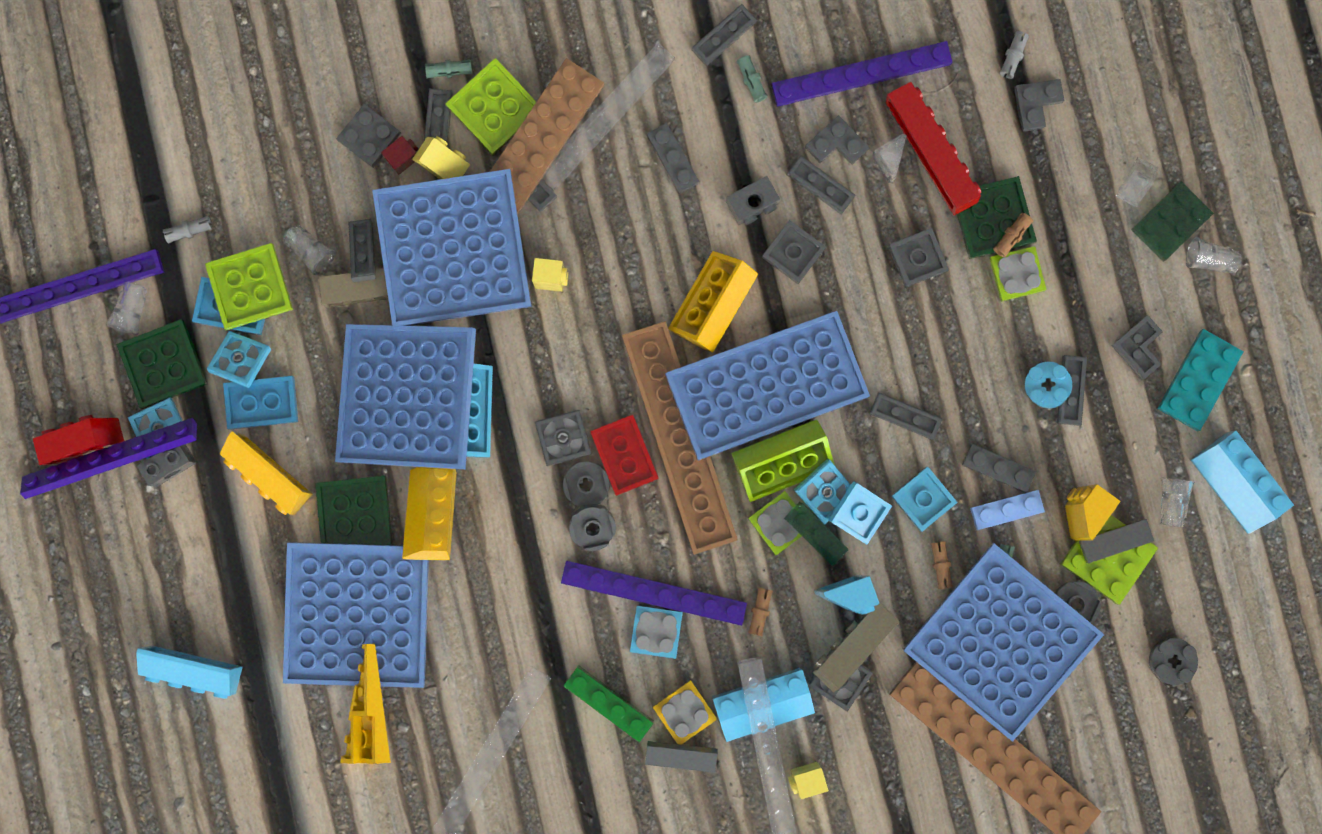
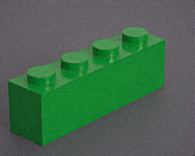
(609, 703)

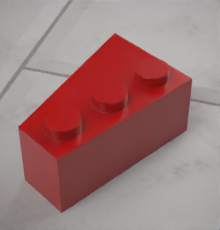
(77, 439)

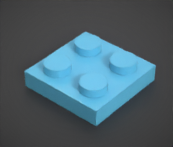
(924, 499)
(860, 512)

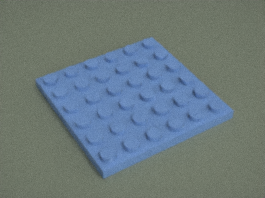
(451, 248)
(406, 396)
(349, 599)
(1003, 642)

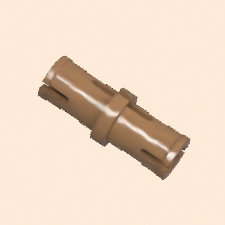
(1013, 235)
(941, 565)
(760, 611)

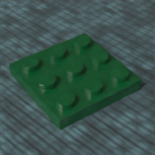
(996, 211)
(161, 364)
(354, 511)

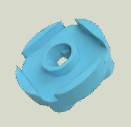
(1058, 393)

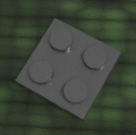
(368, 135)
(793, 252)
(918, 257)

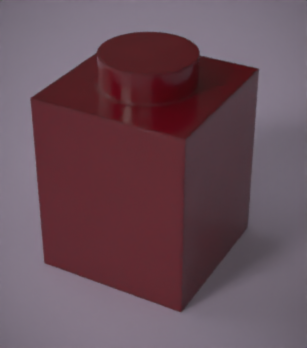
(400, 154)

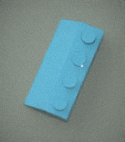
(480, 412)
(1242, 482)
(851, 594)
(188, 670)
(788, 701)

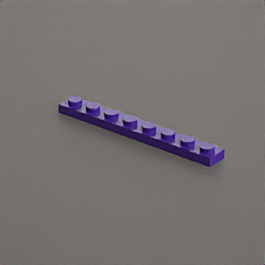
(861, 73)
(80, 285)
(109, 458)
(654, 593)

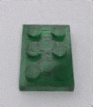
(1172, 221)

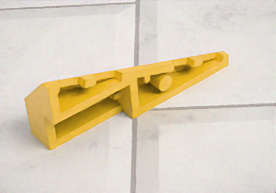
(368, 732)

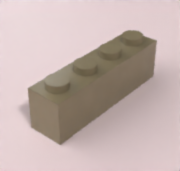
(340, 289)
(855, 647)

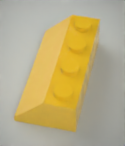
(713, 301)
(265, 473)
(429, 514)

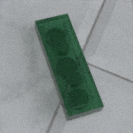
(816, 533)

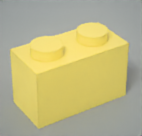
(440, 160)
(549, 274)
(807, 780)

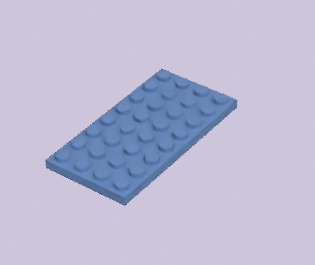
(767, 385)

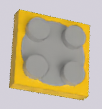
(684, 713)

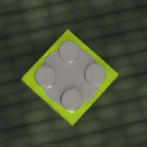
(1018, 274)
(772, 526)

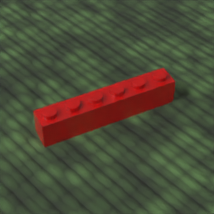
(932, 148)

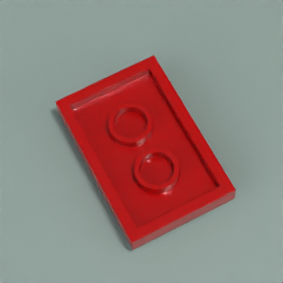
(624, 455)

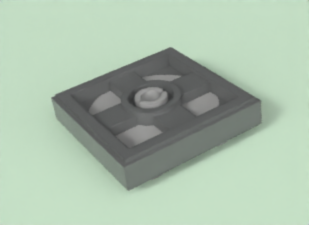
(563, 438)
(848, 692)

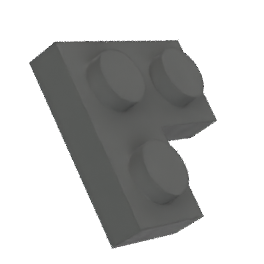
(1032, 98)
(837, 136)
(1134, 349)

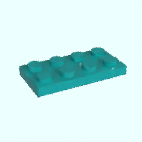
(1200, 380)

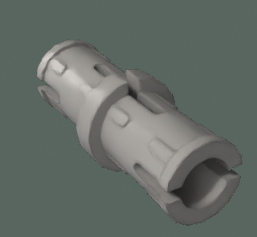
(1014, 54)
(187, 229)

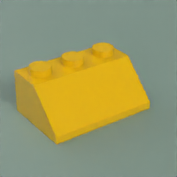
(1088, 511)

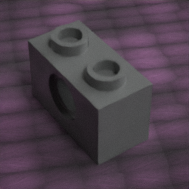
(761, 190)
(166, 465)

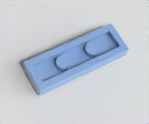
(1007, 510)

